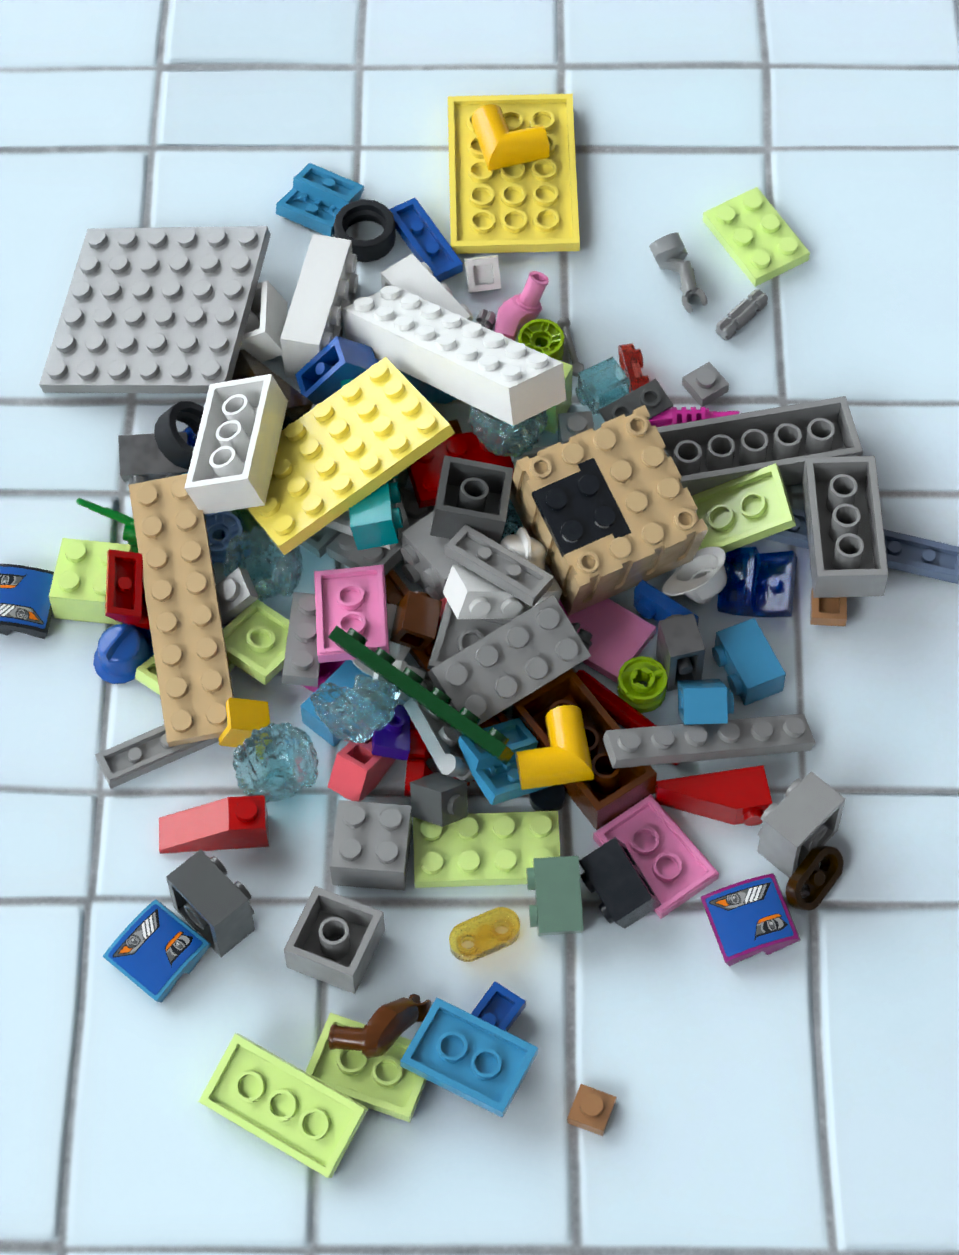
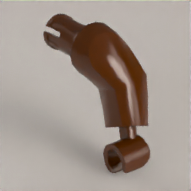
(382, 1028)

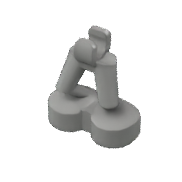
(670, 255)

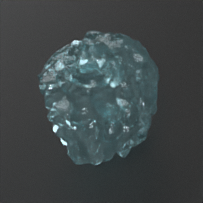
(504, 438)
(267, 566)
(356, 711)
(276, 762)

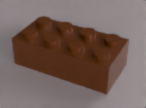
(612, 789)

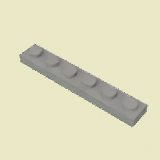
(708, 741)

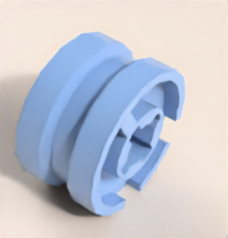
(221, 526)

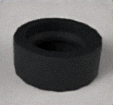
(367, 211)
(167, 435)

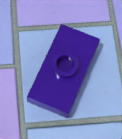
(395, 737)

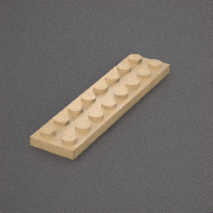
(182, 610)

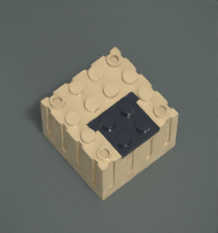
(607, 509)

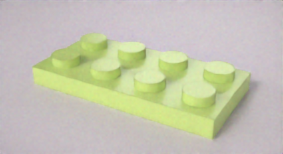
(483, 848)
(283, 1105)

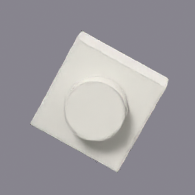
(482, 273)

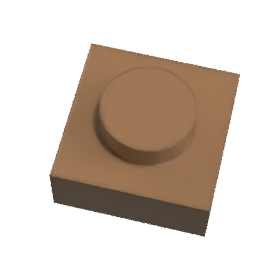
(828, 611)
(591, 1109)

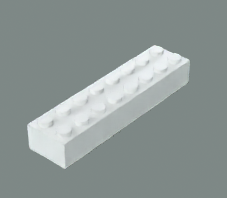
(456, 354)

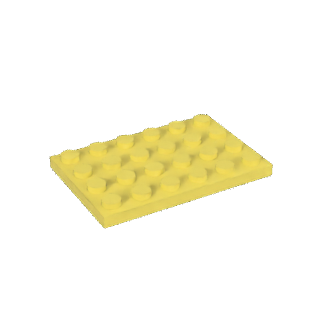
(517, 205)
(346, 452)

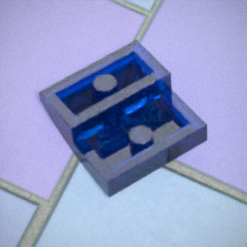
(758, 583)

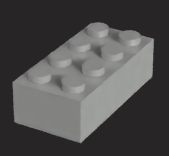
(844, 527)
(511, 661)

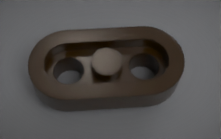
(812, 883)

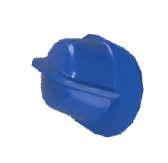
(122, 652)

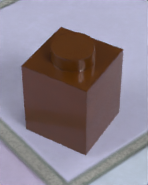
(416, 620)

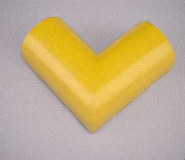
(507, 148)
(565, 759)

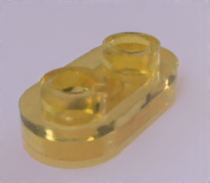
(482, 933)

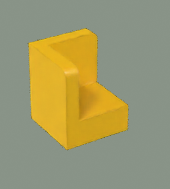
(242, 718)

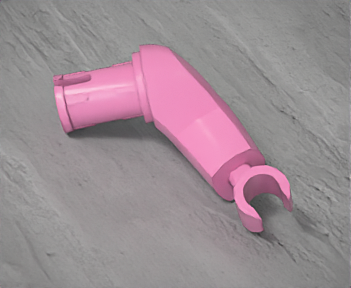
(522, 307)

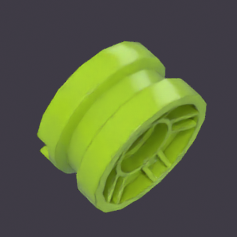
(545, 334)
(635, 694)

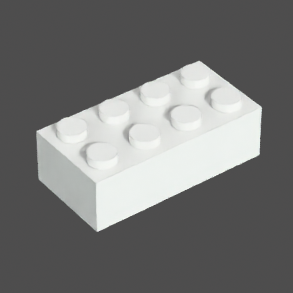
(317, 301)
(236, 444)

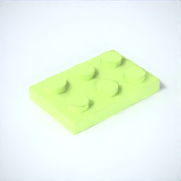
(756, 236)
(745, 509)
(372, 1082)

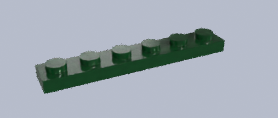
(434, 701)

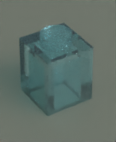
(601, 385)

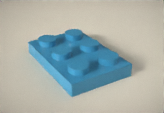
(469, 1057)

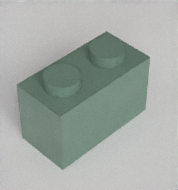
(556, 895)

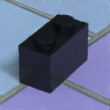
(619, 884)

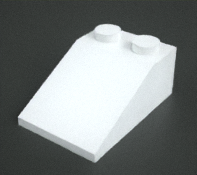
(265, 323)

